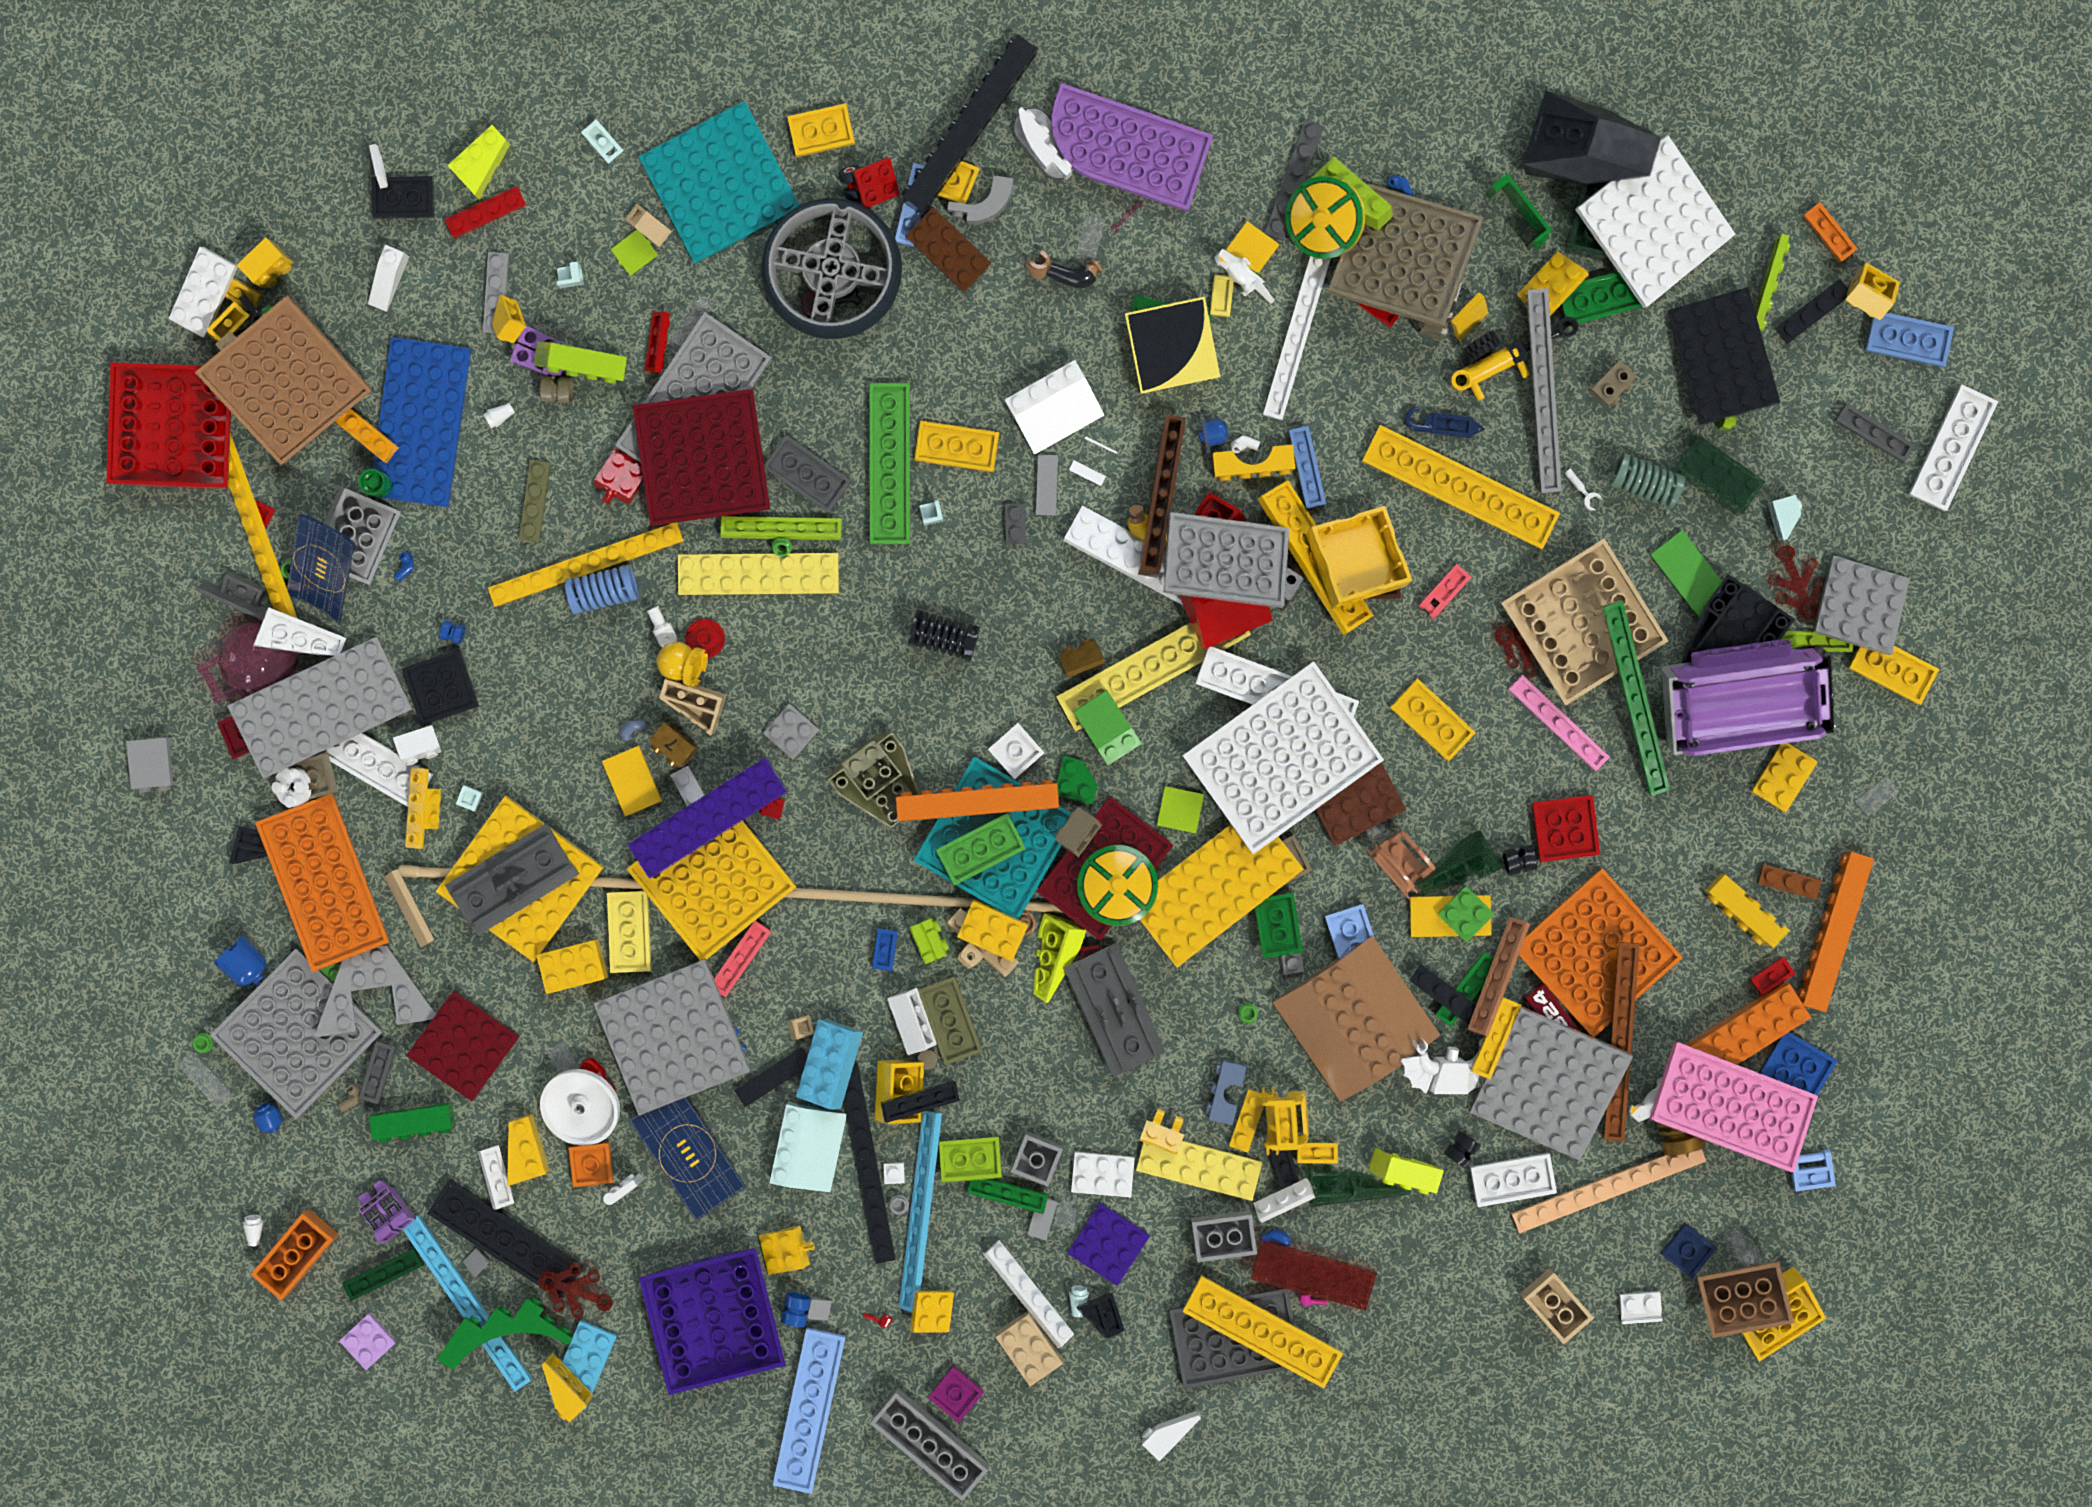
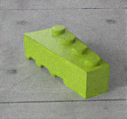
(1377, 210)
(580, 361)

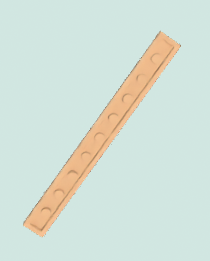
(1604, 1189)

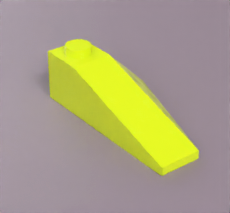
(1059, 948)

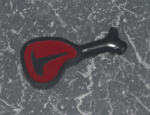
(808, 299)

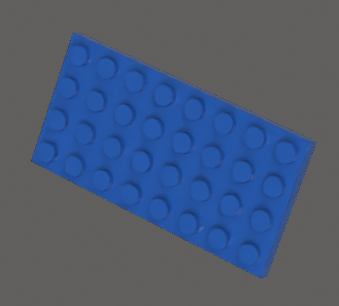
(423, 418)

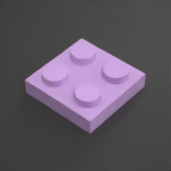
(367, 1341)

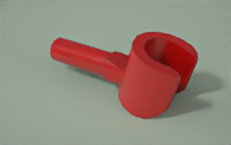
(883, 1322)

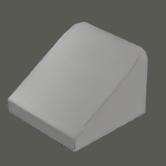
(476, 1261)
(819, 1309)

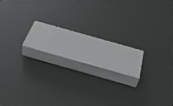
(1046, 485)

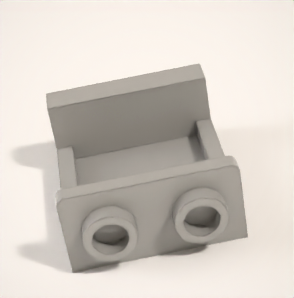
(150, 764)

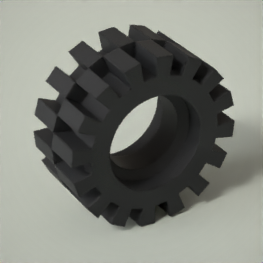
(1481, 346)

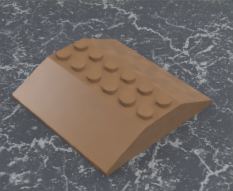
(1356, 1019)

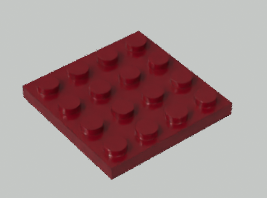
(463, 1045)

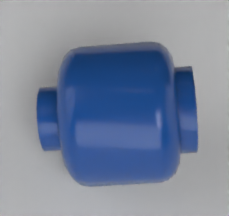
(1216, 432)
(268, 1118)

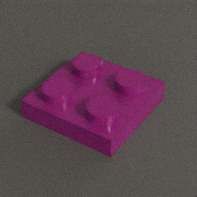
(956, 1394)

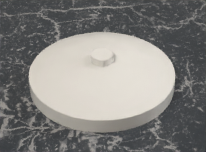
(580, 1107)

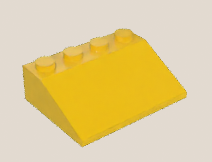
(1805, 1313)

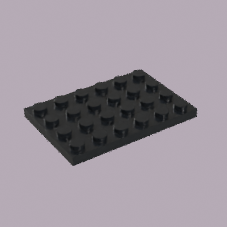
(1723, 356)

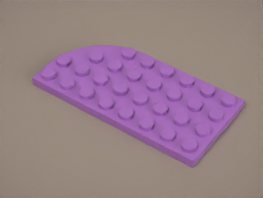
(1129, 147)

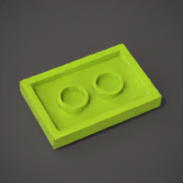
(970, 1159)

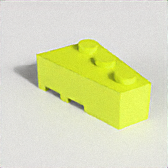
(480, 160)
(1405, 1172)

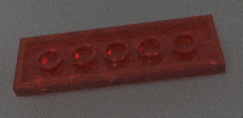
(1313, 1275)

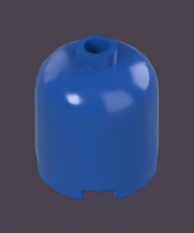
(242, 963)

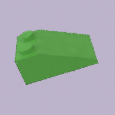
(1107, 727)

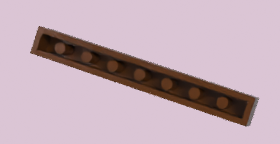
(1161, 496)

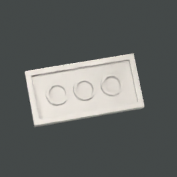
(203, 291)
(1513, 1179)

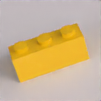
(895, 1080)

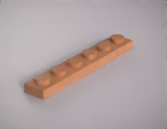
(1498, 976)

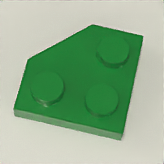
(1076, 781)

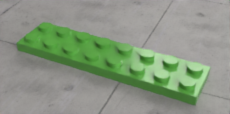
(889, 463)

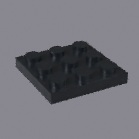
(440, 687)

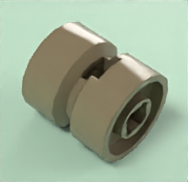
(554, 389)

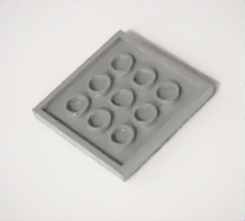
(1861, 605)

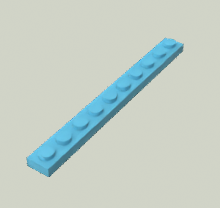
(920, 1208)
(465, 1300)

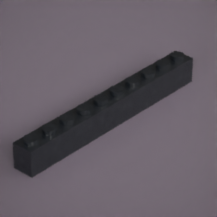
(969, 125)

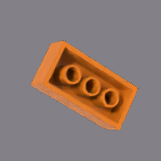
(294, 1254)

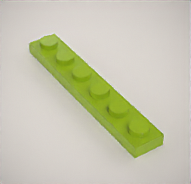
(781, 527)

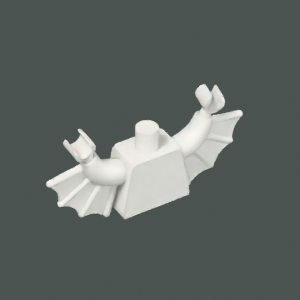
(1442, 1074)

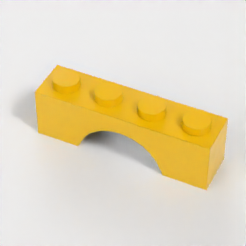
(1228, 465)

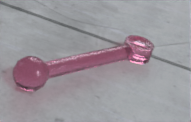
(1115, 228)

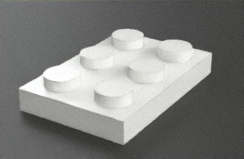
(1102, 1174)

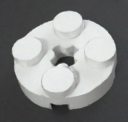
(283, 790)

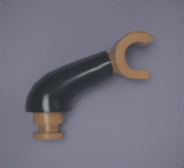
(1075, 277)

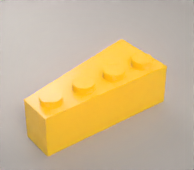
(1745, 911)

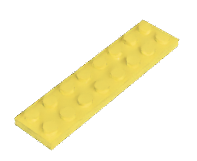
(758, 574)

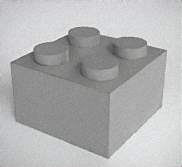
(1036, 1158)

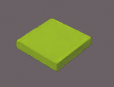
(1180, 809)

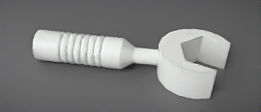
(1580, 487)

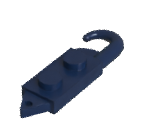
(1444, 424)

